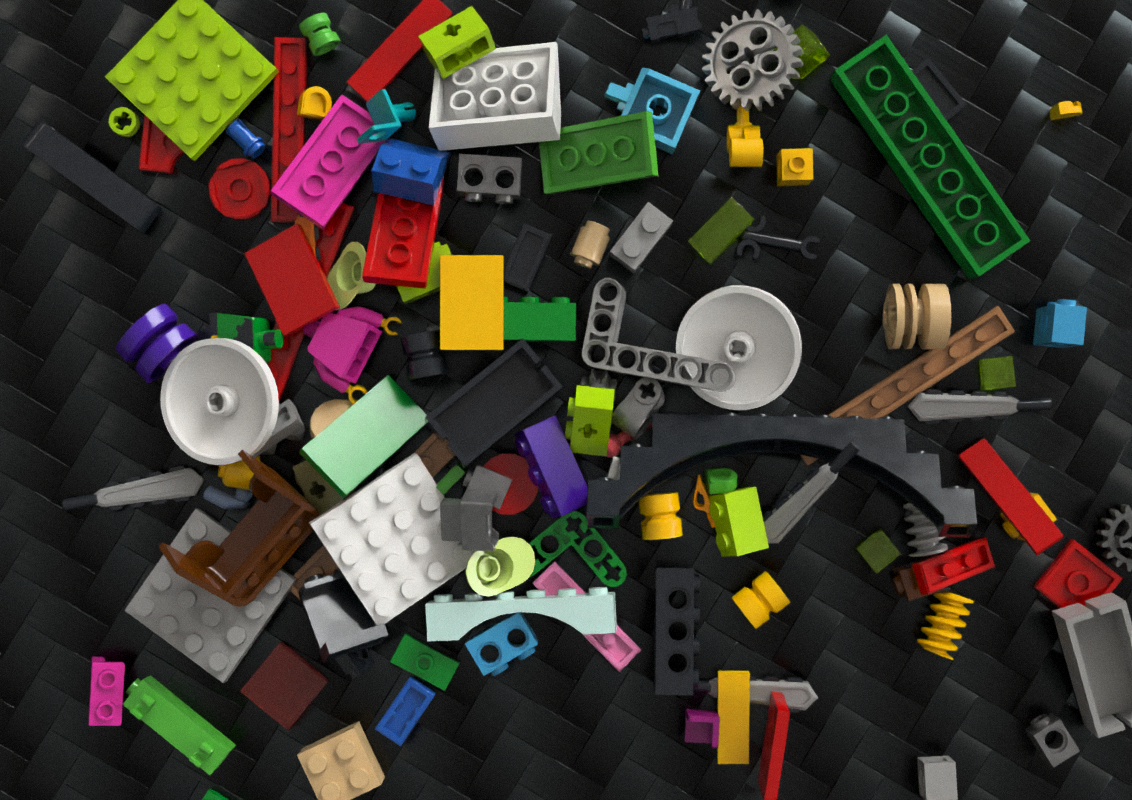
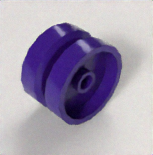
(155, 342)

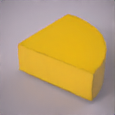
(1065, 110)

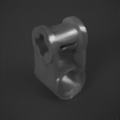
(636, 411)

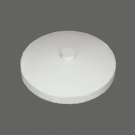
(748, 333)
(219, 400)

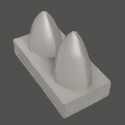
(287, 426)

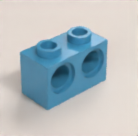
(498, 636)

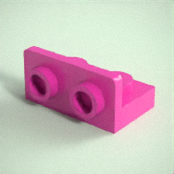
(106, 692)

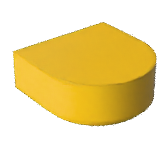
(314, 103)

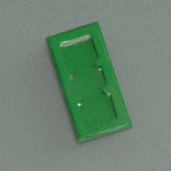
(425, 661)

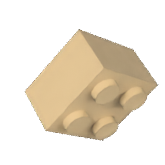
(341, 765)

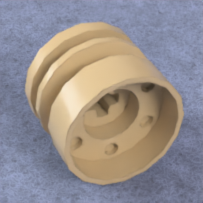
(922, 316)

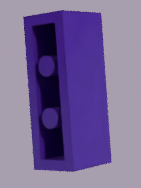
(552, 467)

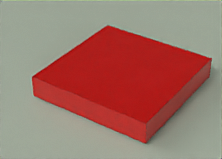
(1076, 577)

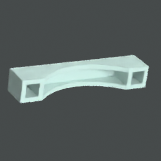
(586, 612)

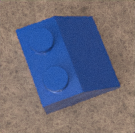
(409, 171)

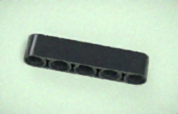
(91, 176)

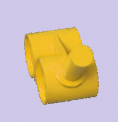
(744, 142)

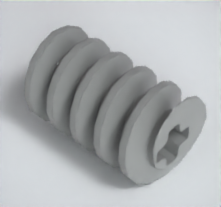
(926, 534)

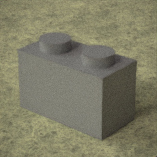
(640, 237)

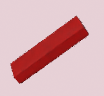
(953, 566)

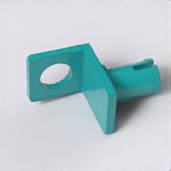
(385, 117)

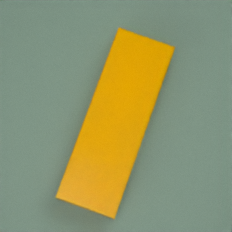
(733, 710)

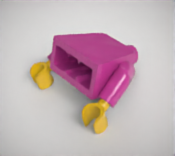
(344, 345)

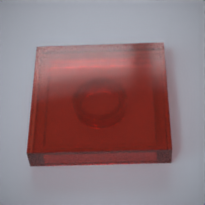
(284, 685)

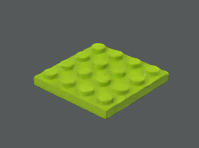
(192, 75)

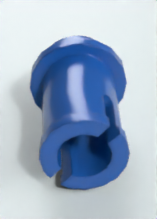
(252, 145)

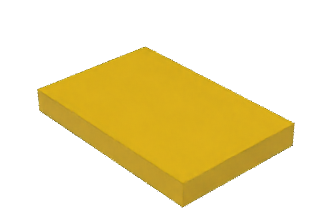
(471, 302)

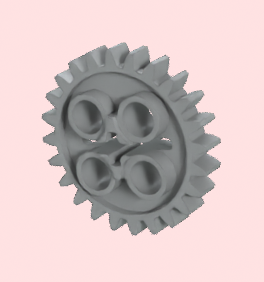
(742, 37)

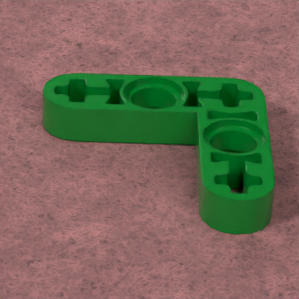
(566, 539)

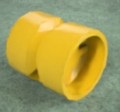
(660, 516)
(760, 600)

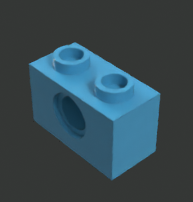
(1060, 324)

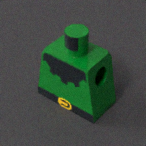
(248, 330)

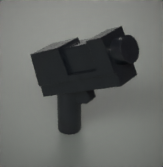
(679, 22)

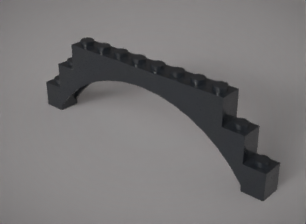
(699, 438)

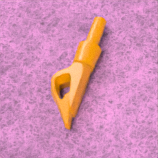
(701, 487)

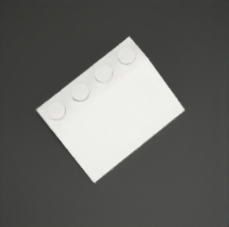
(499, 99)

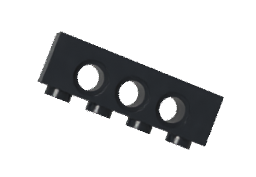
(667, 680)

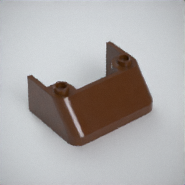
(255, 546)

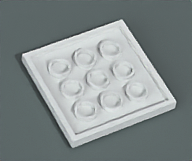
(391, 540)

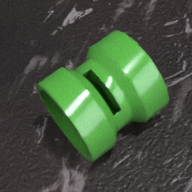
(319, 33)

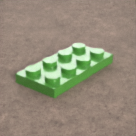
(600, 153)

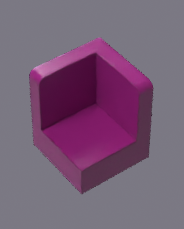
(702, 727)

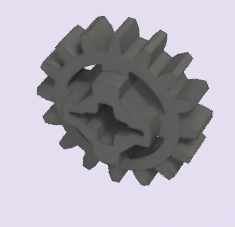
(1114, 540)

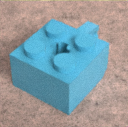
(653, 90)

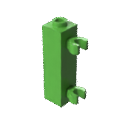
(178, 724)

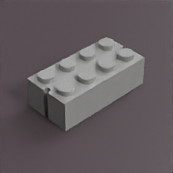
(1099, 660)

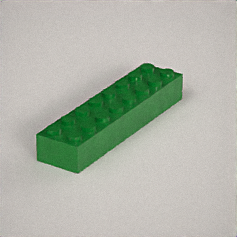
(928, 158)

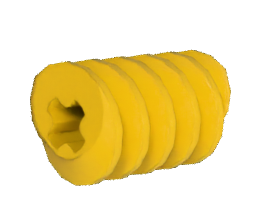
(944, 623)

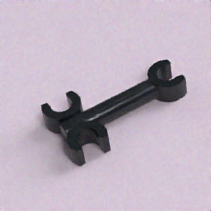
(752, 237)

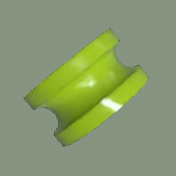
(121, 113)

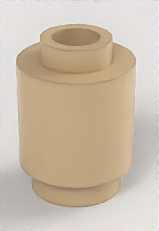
(590, 244)

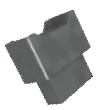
(469, 521)

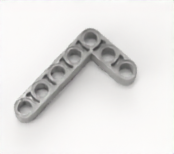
(644, 356)

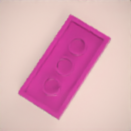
(328, 164)

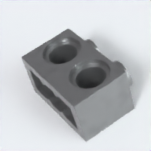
(491, 168)

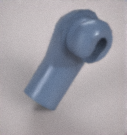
(227, 501)

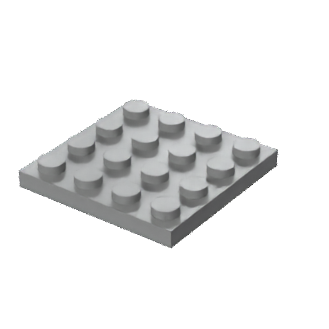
(197, 621)

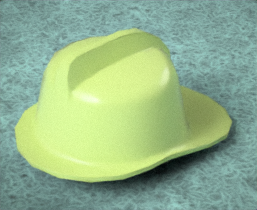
(346, 275)
(502, 569)

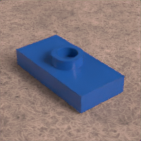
(405, 711)

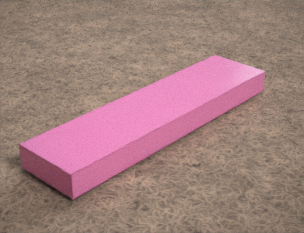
(615, 647)

